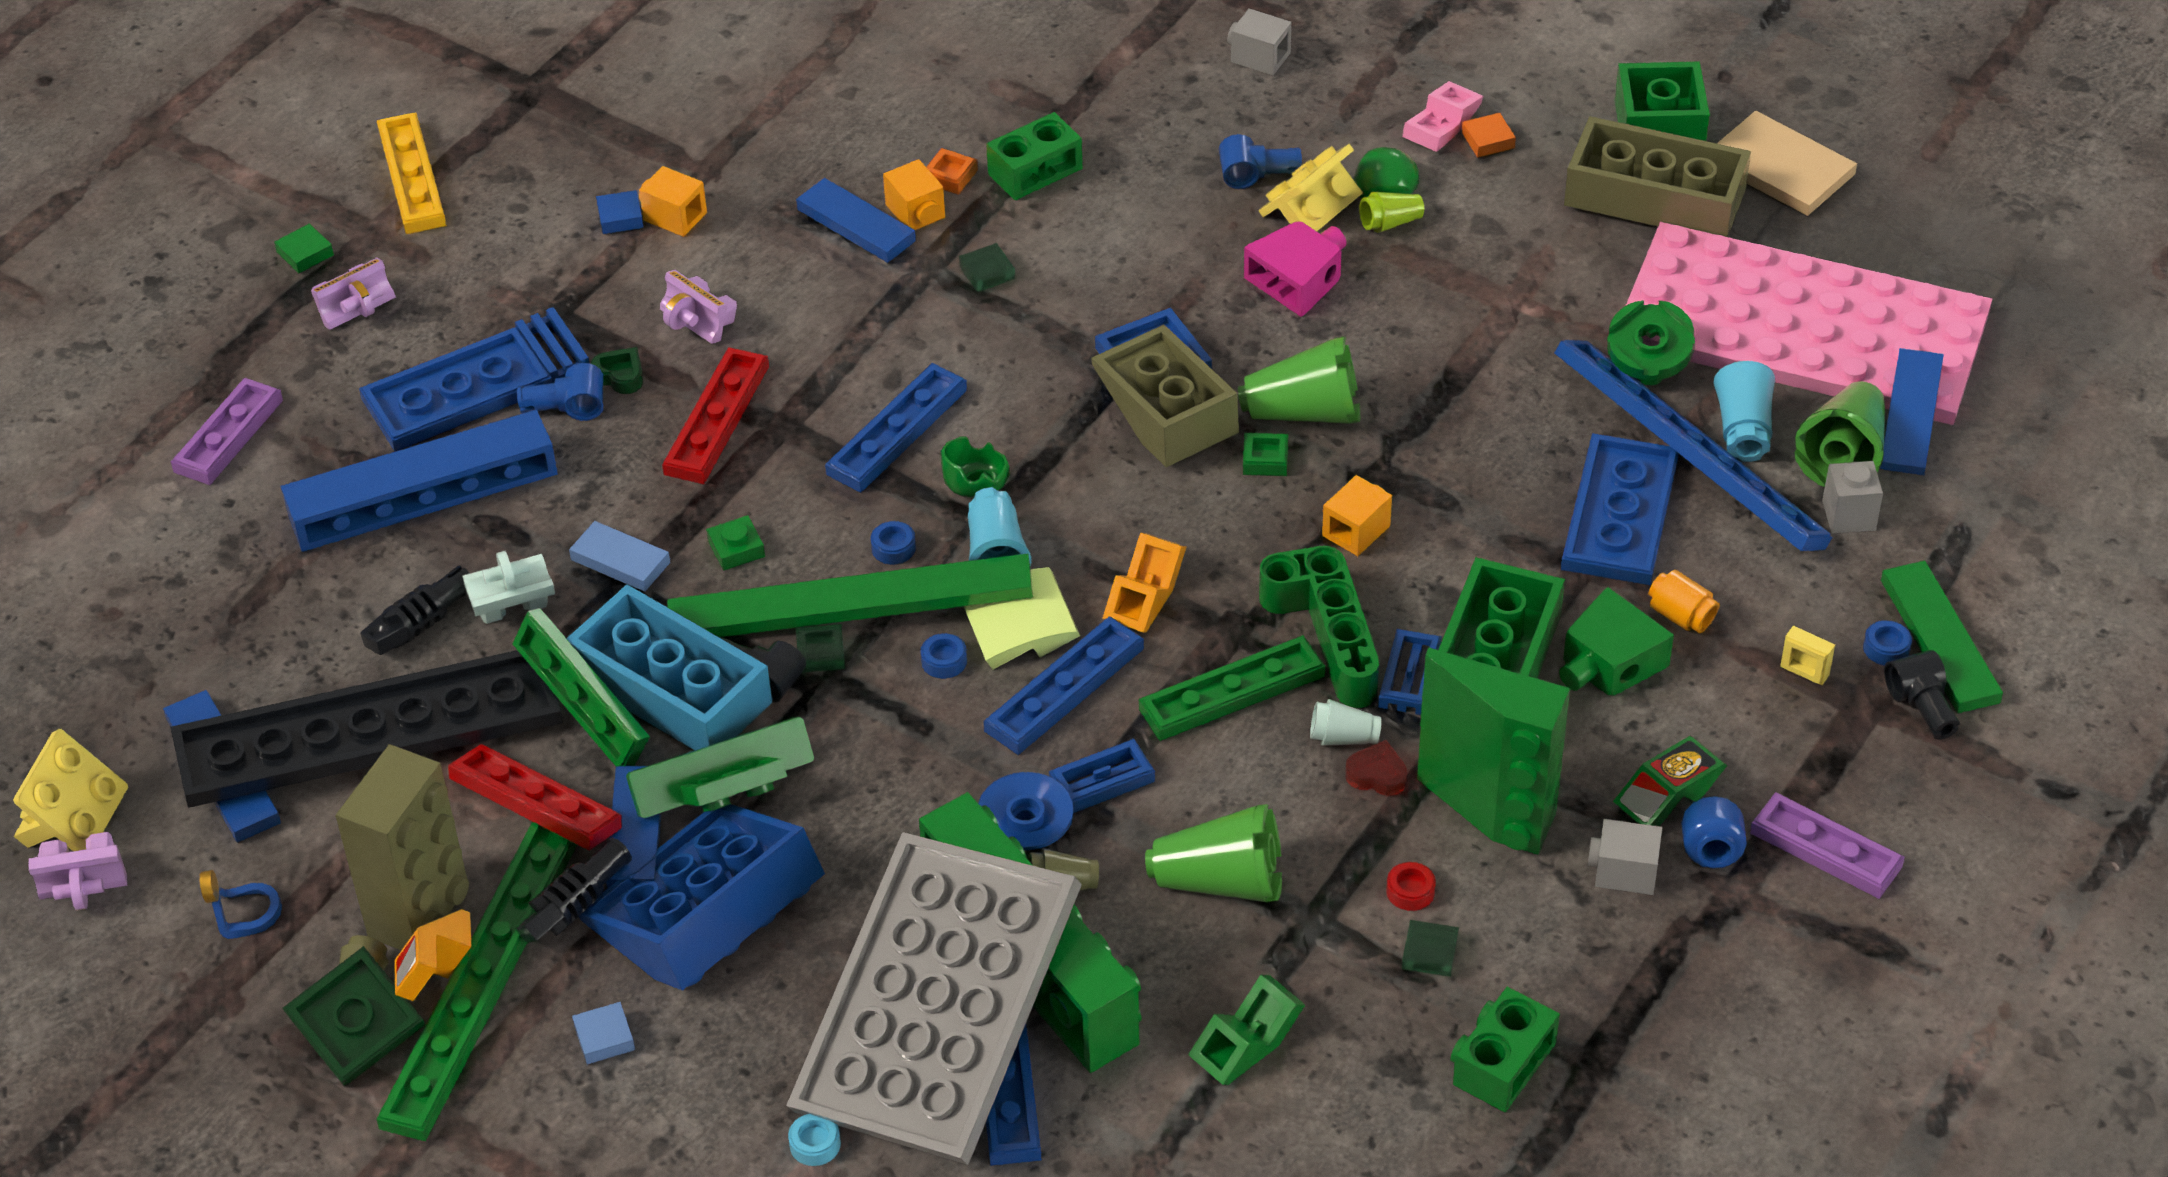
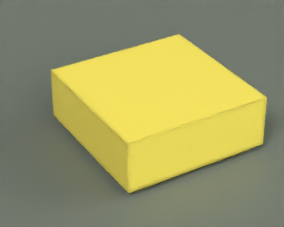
(1807, 655)

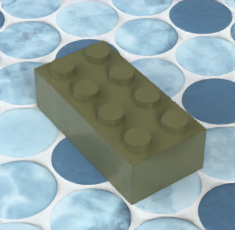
(1656, 177)
(402, 846)

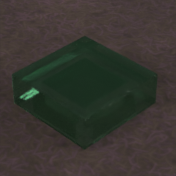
(987, 267)
(821, 647)
(1430, 948)

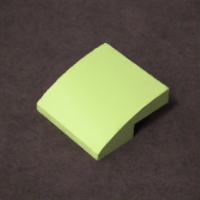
(1020, 625)

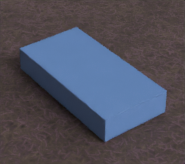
(619, 556)

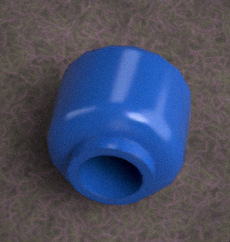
(1714, 832)

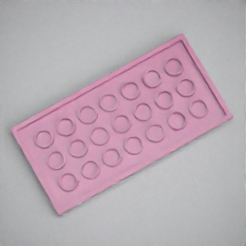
(1808, 315)

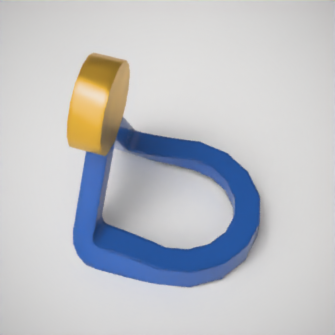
(213, 893)

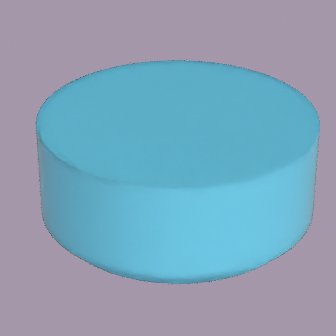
(814, 1140)

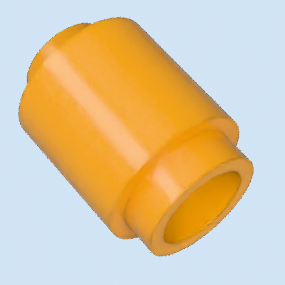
(1683, 601)

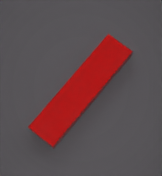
(715, 415)
(535, 797)

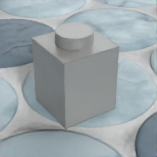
(1260, 41)
(1852, 497)
(1626, 856)

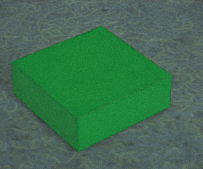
(304, 248)
(1265, 454)

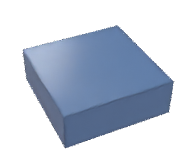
(603, 1033)

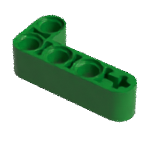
(1321, 583)

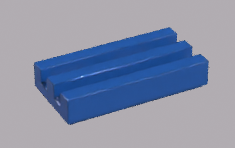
(542, 326)
(1404, 698)
(1105, 781)

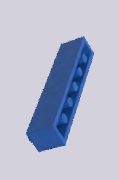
(419, 480)

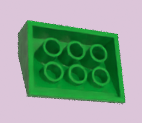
(1493, 747)

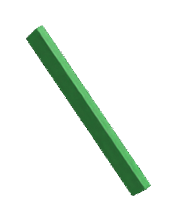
(859, 596)
(473, 988)

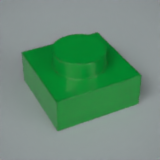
(735, 542)

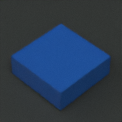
(619, 212)

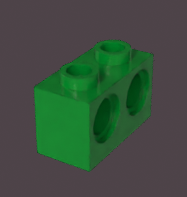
(1034, 156)
(1512, 1052)

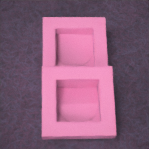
(1443, 116)

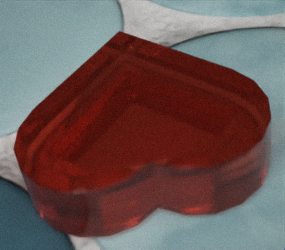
(1377, 769)

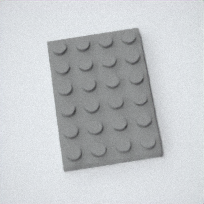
(935, 996)

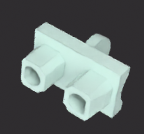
(509, 585)

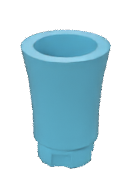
(1746, 408)
(994, 526)

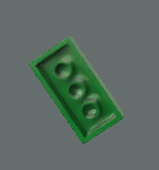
(1505, 617)

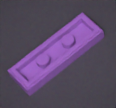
(226, 431)
(1827, 845)

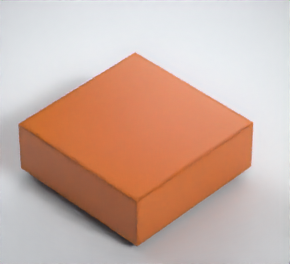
(1488, 134)
(952, 170)

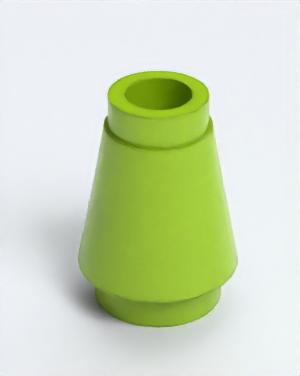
(1388, 210)

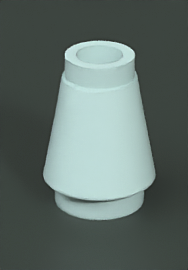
(1343, 725)

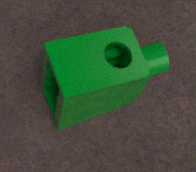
(1614, 646)

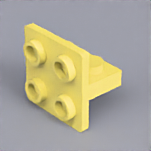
(1315, 190)
(66, 795)

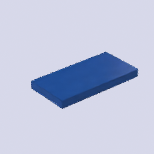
(453, 388)
(1620, 509)

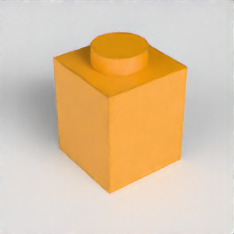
(914, 195)
(673, 201)
(1357, 515)

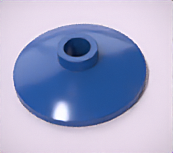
(1030, 808)

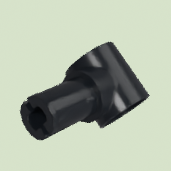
(783, 662)
(1923, 682)

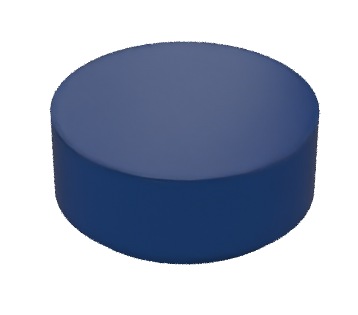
(893, 542)
(1887, 642)
(943, 655)

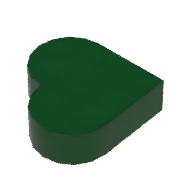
(621, 369)

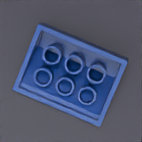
(708, 893)

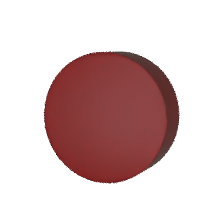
(1410, 886)

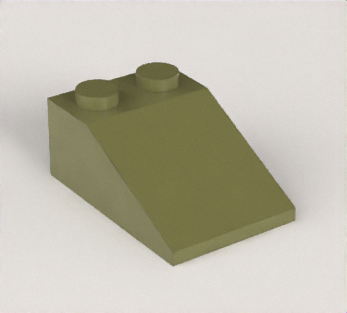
(1168, 395)

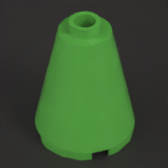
(1305, 387)
(1843, 431)
(1222, 857)

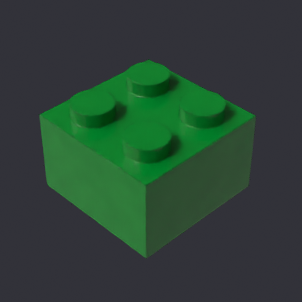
(1663, 97)

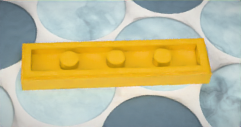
(411, 173)

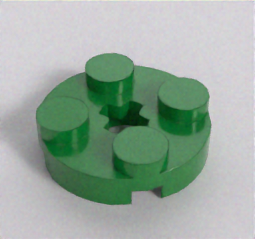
(1648, 362)

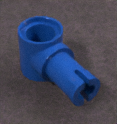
(1245, 162)
(576, 393)

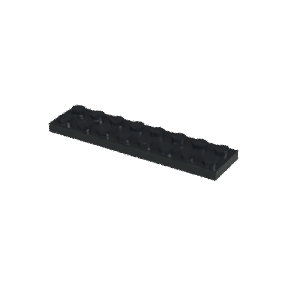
(355, 725)

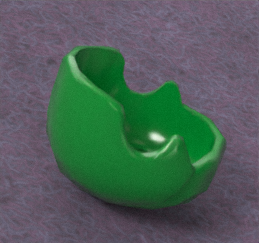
(1386, 171)
(972, 468)

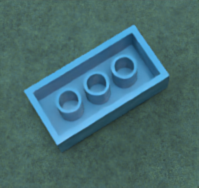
(672, 670)

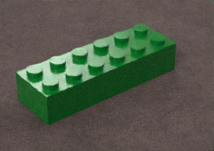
(1085, 990)

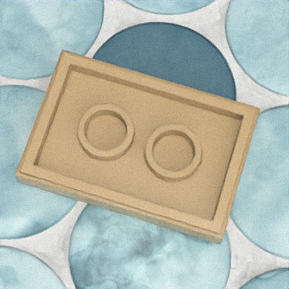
(1789, 163)

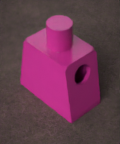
(1295, 264)

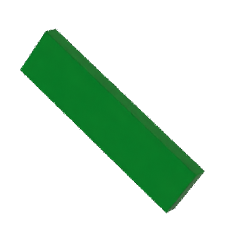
(1939, 629)
(1231, 688)
(580, 689)

